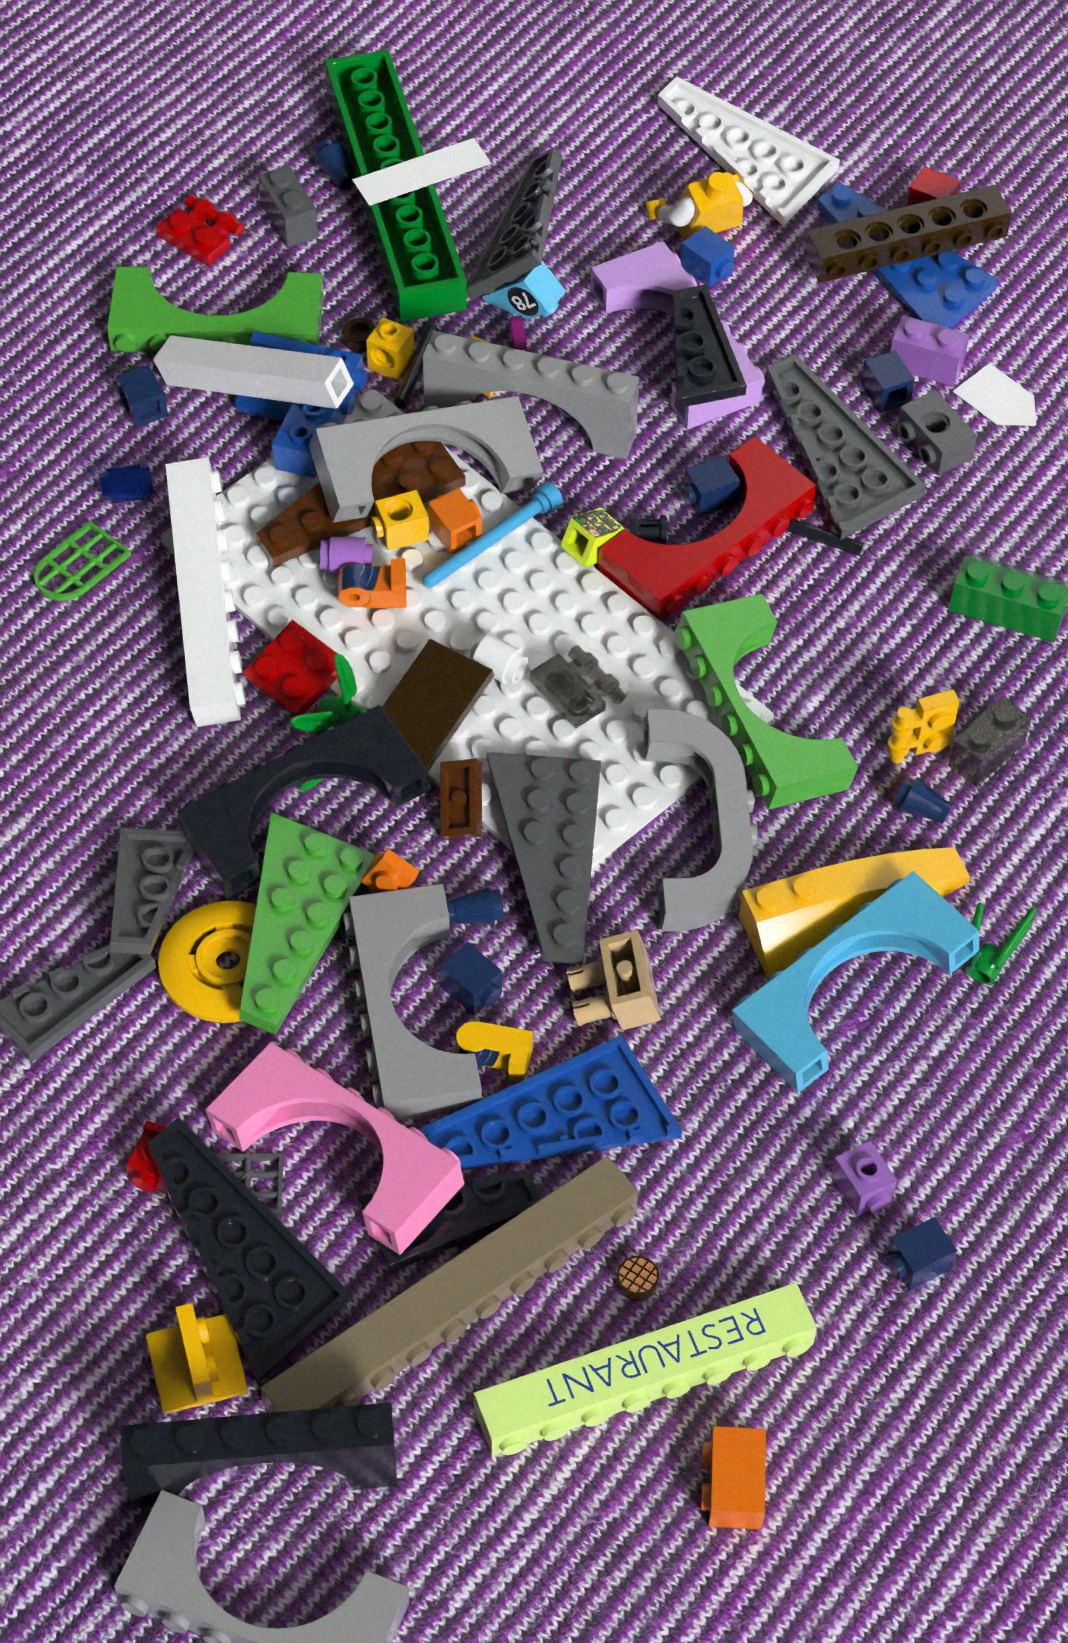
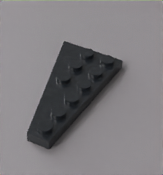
(257, 1268)

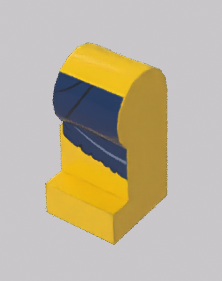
(497, 1047)

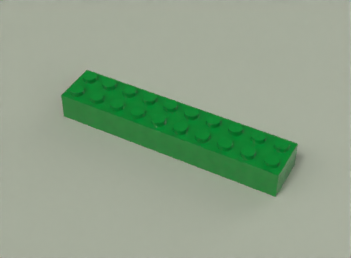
(409, 228)

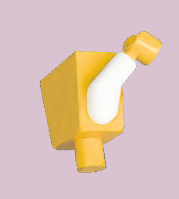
(708, 202)

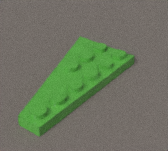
(296, 915)

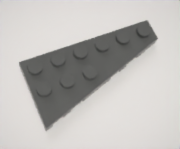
(847, 461)
(551, 831)

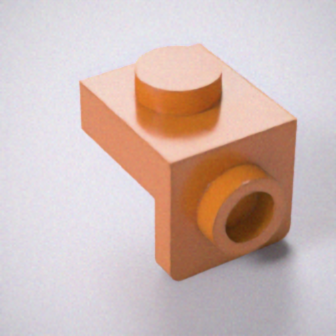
(389, 873)

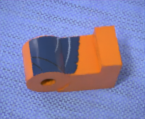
(373, 585)

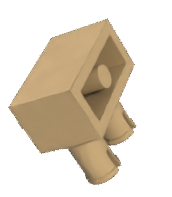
(629, 982)

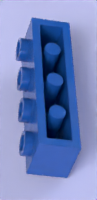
(292, 441)

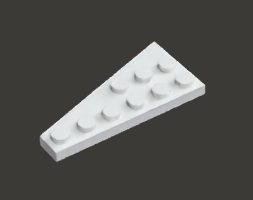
(769, 161)

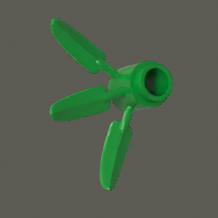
(332, 710)

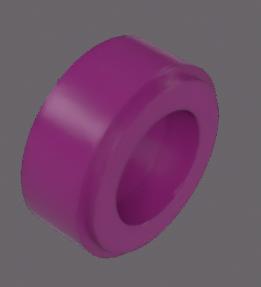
(517, 332)

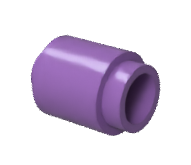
(345, 551)

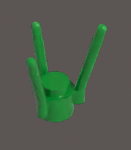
(990, 959)

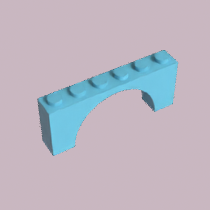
(903, 919)

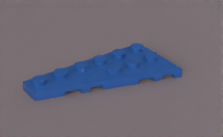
(934, 287)

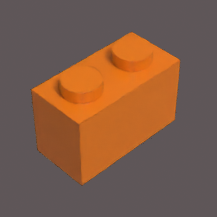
(736, 1477)

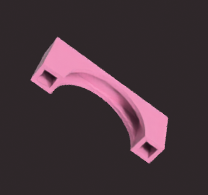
(285, 1091)

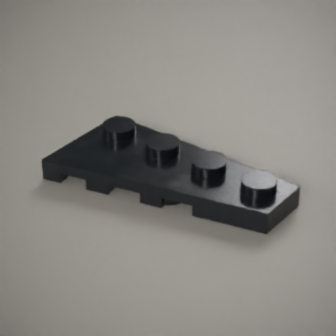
(702, 351)
(470, 1213)

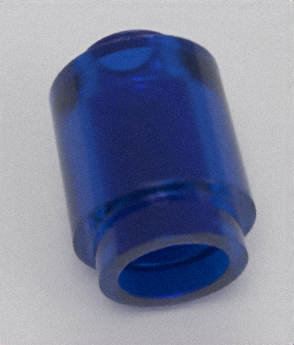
(126, 483)

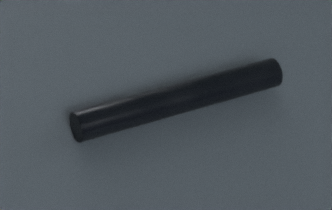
(414, 369)
(825, 537)

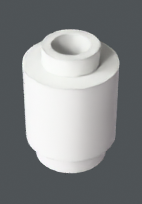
(504, 659)

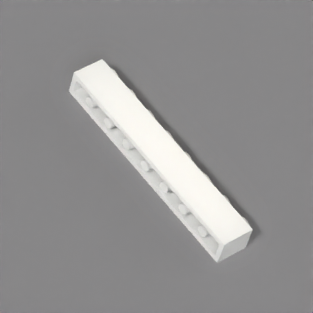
(203, 592)

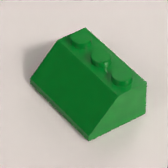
(1010, 597)

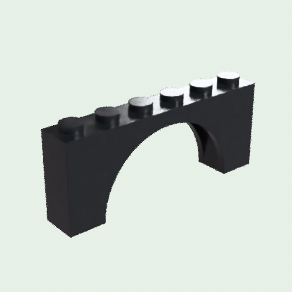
(359, 750)
(175, 1453)

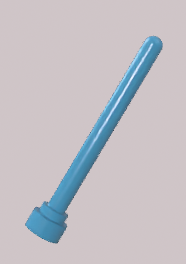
(544, 500)

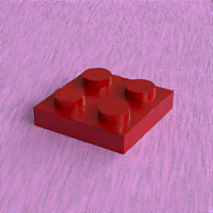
(293, 669)

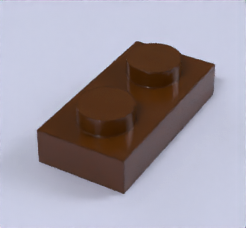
(461, 799)

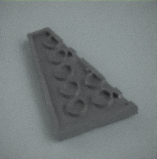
(522, 229)

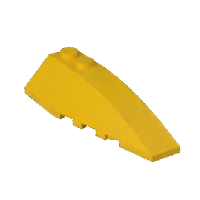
(803, 908)

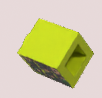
(589, 533)

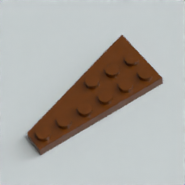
(407, 468)

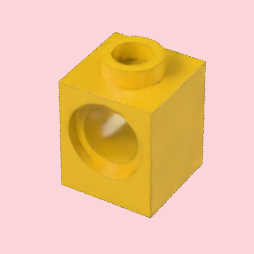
(390, 348)
(400, 520)

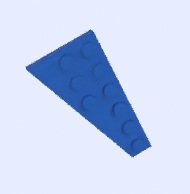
(568, 1109)

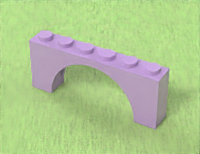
(648, 282)

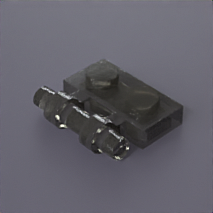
(570, 692)

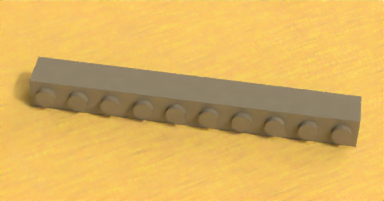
(457, 1293)

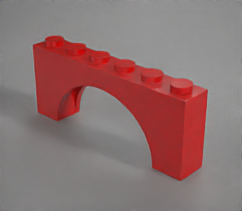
(670, 575)

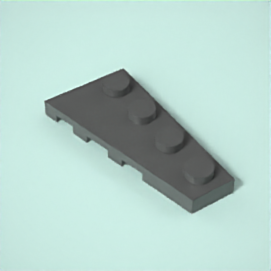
(145, 886)
(51, 1009)

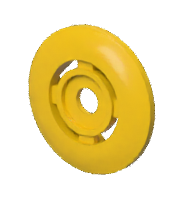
(196, 980)

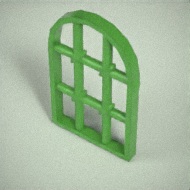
(92, 561)

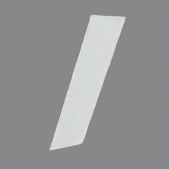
(421, 171)

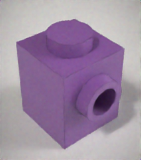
(864, 1179)

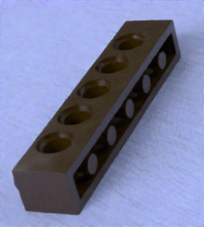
(907, 233)

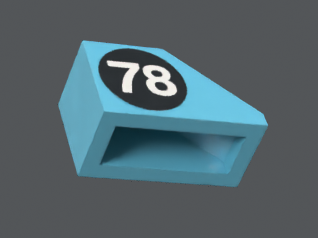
(530, 295)

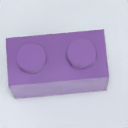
(930, 349)

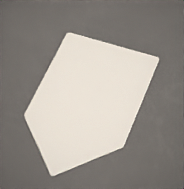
(998, 397)

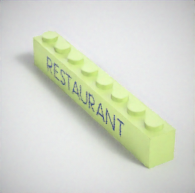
(644, 1370)

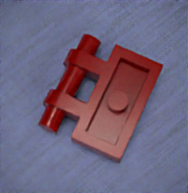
(195, 237)

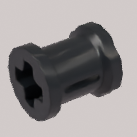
(649, 529)

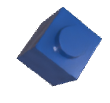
(707, 257)

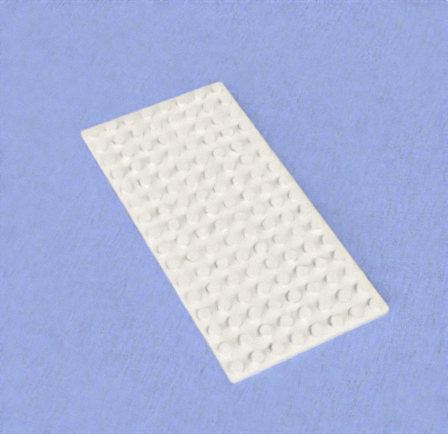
(516, 591)

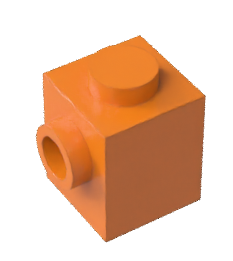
(455, 520)

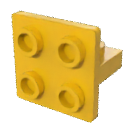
(195, 1361)

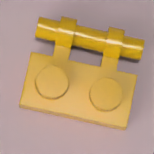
(925, 727)

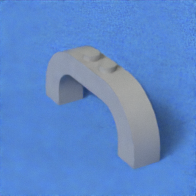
(706, 749)

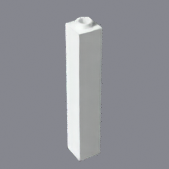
(254, 371)

